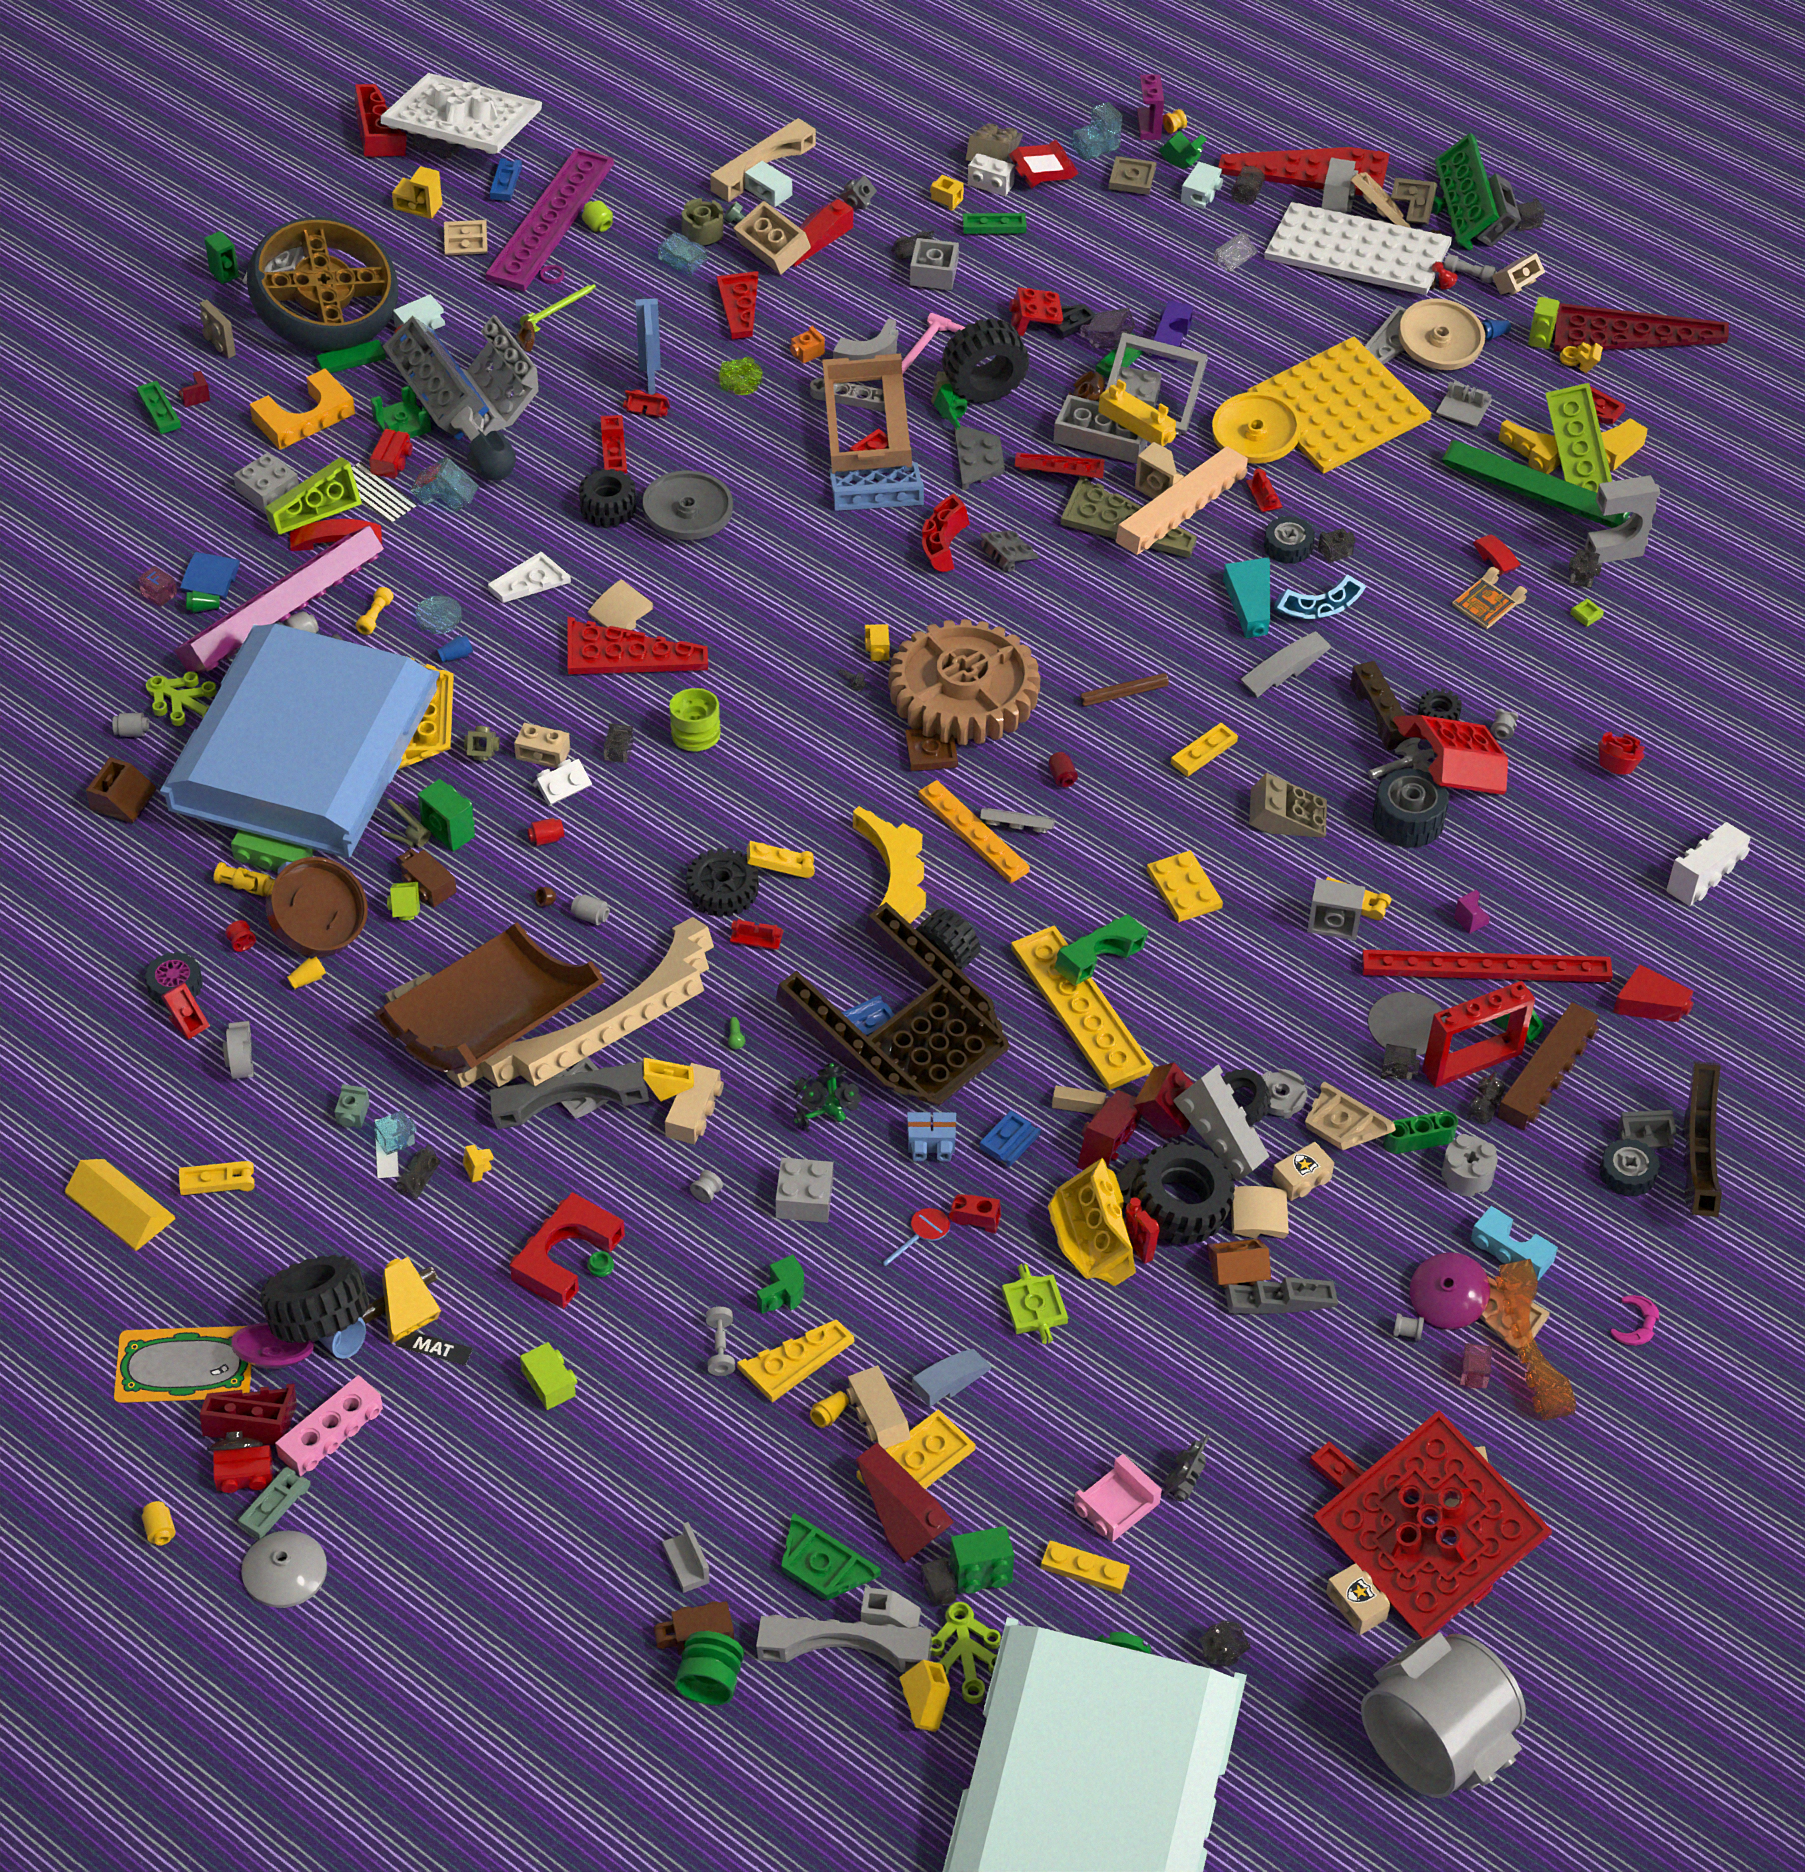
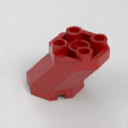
(1043, 163)

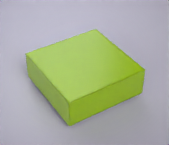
(1587, 612)

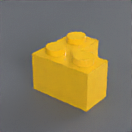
(420, 194)

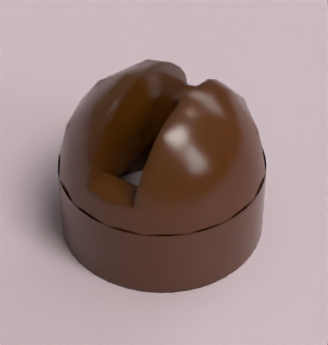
(545, 896)

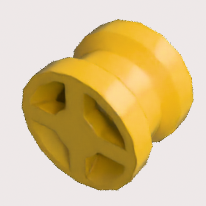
(1174, 121)

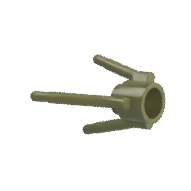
(415, 832)

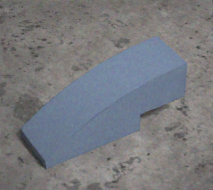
(949, 1376)

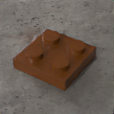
(929, 752)

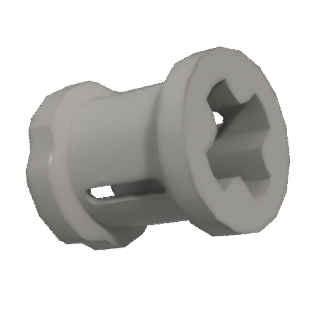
(1408, 1327)

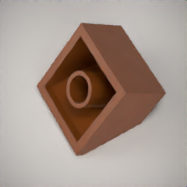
(1239, 1262)

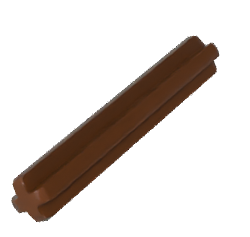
(1124, 689)

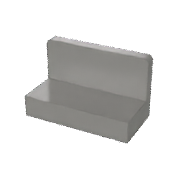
(687, 1559)

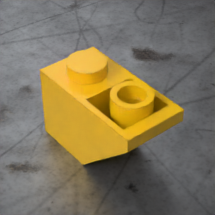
(926, 1693)

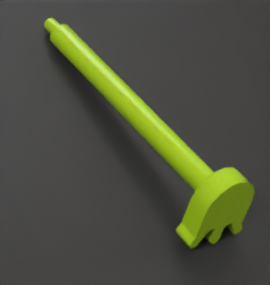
(555, 307)

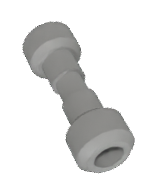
(1453, 264)

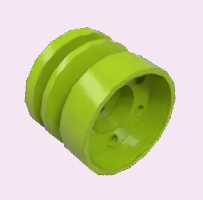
(695, 719)

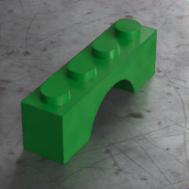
(1120, 937)

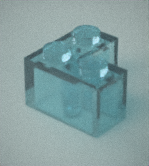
(1101, 135)
(445, 481)

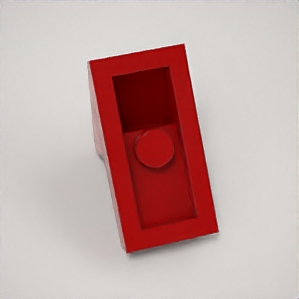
(185, 1011)

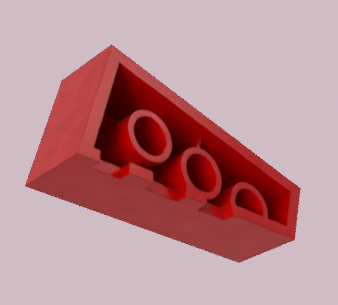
(376, 137)

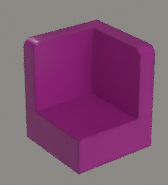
(1469, 914)

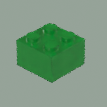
(446, 814)
(982, 1559)

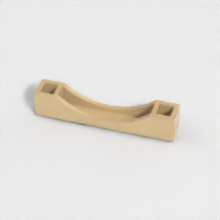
(790, 140)

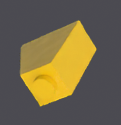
(406, 1299)

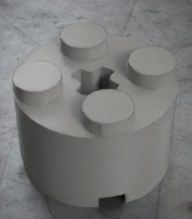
(1469, 1165)

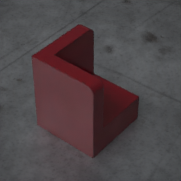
(196, 393)

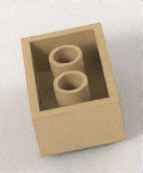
(772, 237)

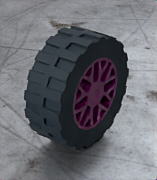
(170, 971)

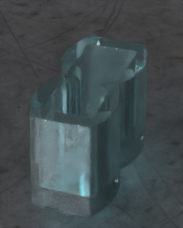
(682, 253)

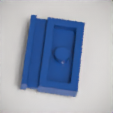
(869, 1015)
(1009, 1138)

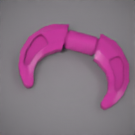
(1642, 1335)

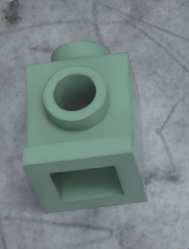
(352, 1106)

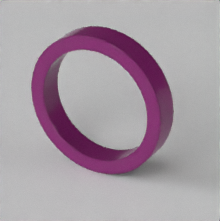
(552, 267)

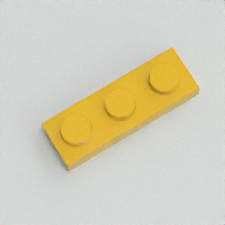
(1204, 749)
(1085, 1567)

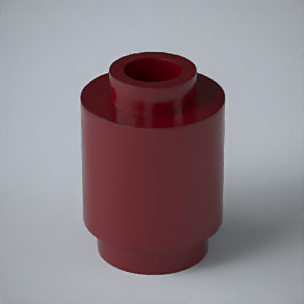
(1062, 769)

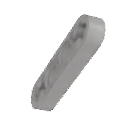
(817, 391)

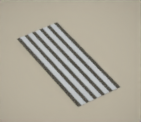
(380, 494)

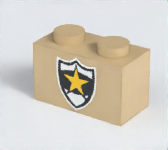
(1303, 1171)
(1358, 1598)

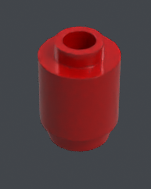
(545, 831)

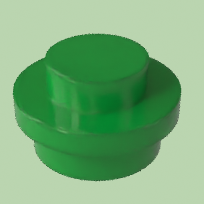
(600, 1264)

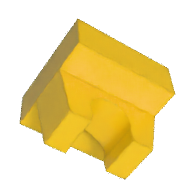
(1588, 356)
(476, 1162)

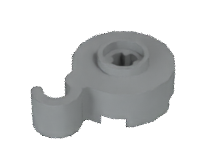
(238, 1050)

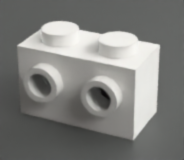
(991, 174)

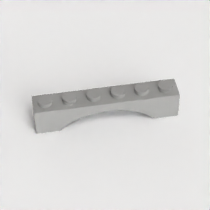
(786, 1638)

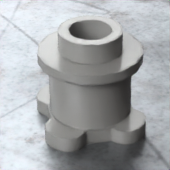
(1504, 724)

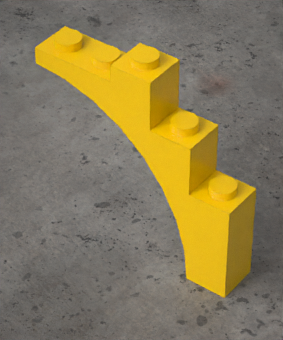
(1543, 451)
(898, 850)

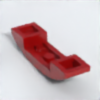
(613, 443)
(327, 531)

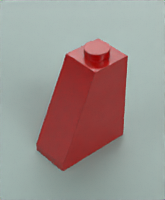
(1653, 997)

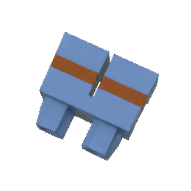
(923, 1140)

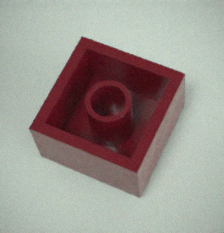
(1157, 1098)

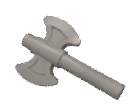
(1412, 758)

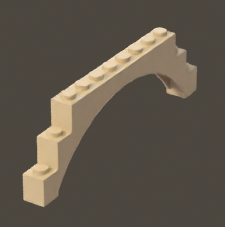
(547, 1055)

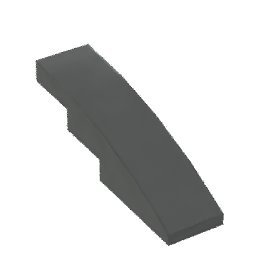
(1282, 1297)

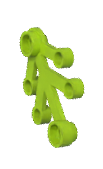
(160, 686)
(966, 1648)

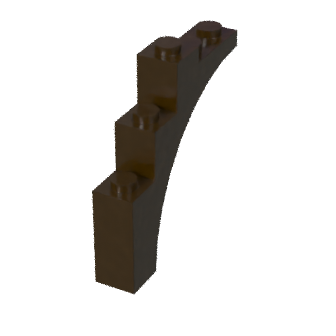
(1699, 1129)

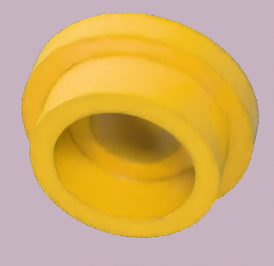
(1568, 355)

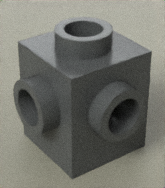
(858, 193)

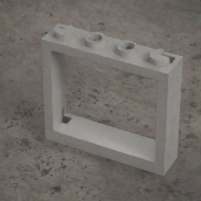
(1167, 351)

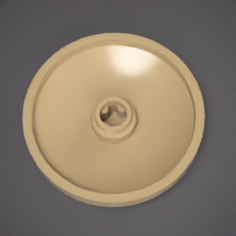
(1441, 334)

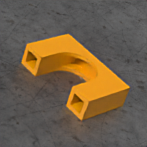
(287, 428)

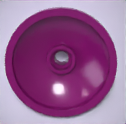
(1455, 1305)
(262, 1349)

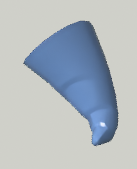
(347, 1342)

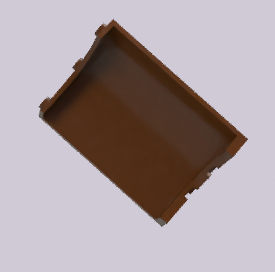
(485, 1001)

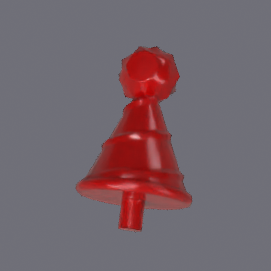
(1446, 278)

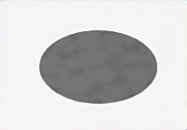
(1403, 1020)

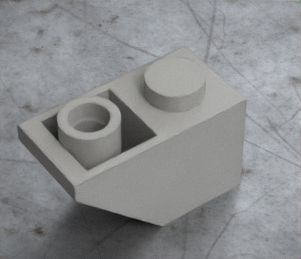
(888, 1607)

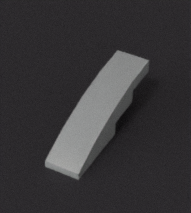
(1284, 663)

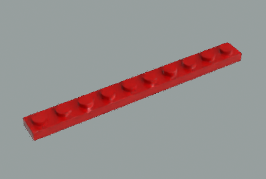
(1487, 965)

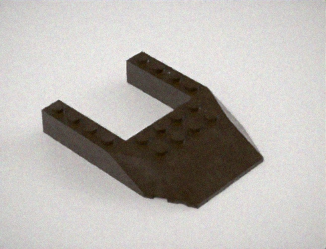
(930, 1043)

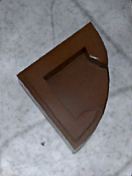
(526, 336)

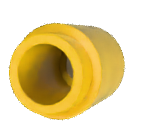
(158, 1523)

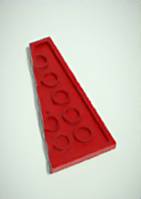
(622, 650)

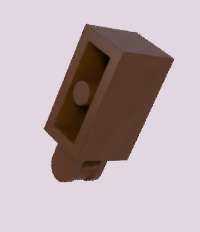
(433, 880)
(687, 1620)

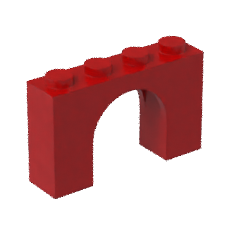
(572, 1219)

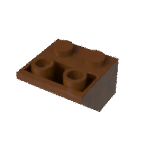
(120, 790)

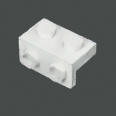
(562, 782)

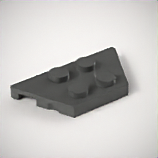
(978, 455)

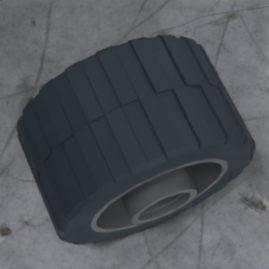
(1410, 808)

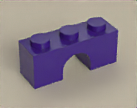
(1174, 324)

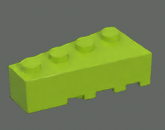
(316, 498)

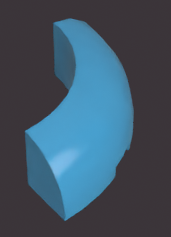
(1314, 607)

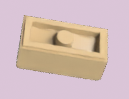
(1077, 1099)

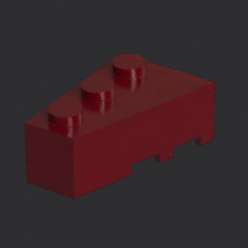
(1108, 1130)
(257, 1414)

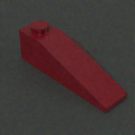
(905, 1508)

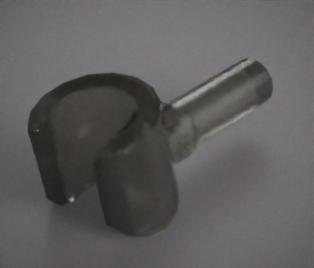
(857, 680)

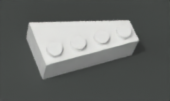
(1707, 863)

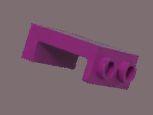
(1151, 117)

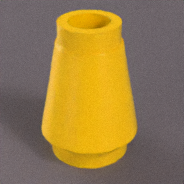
(306, 973)
(828, 1409)

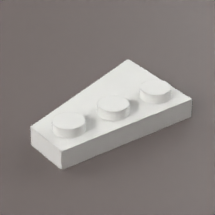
(529, 578)

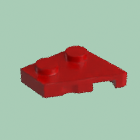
(1606, 407)

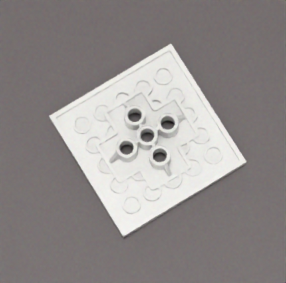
(461, 113)

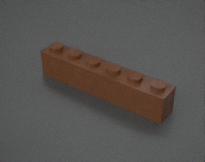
(1548, 1066)

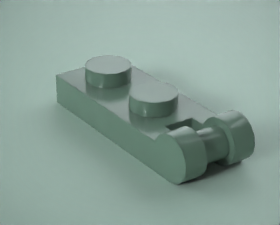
(273, 1503)

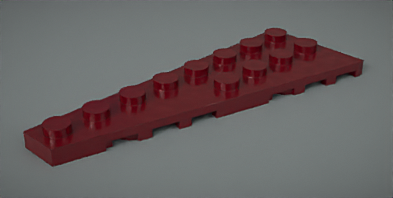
(1631, 329)

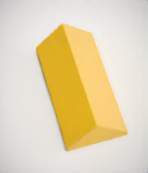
(117, 1202)

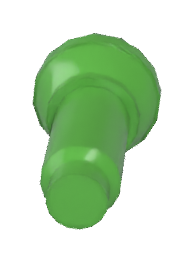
(736, 1039)

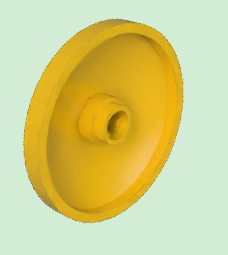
(1257, 426)

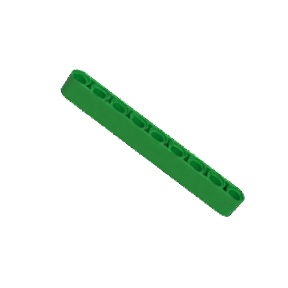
(1528, 482)

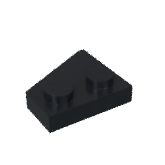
(1073, 319)

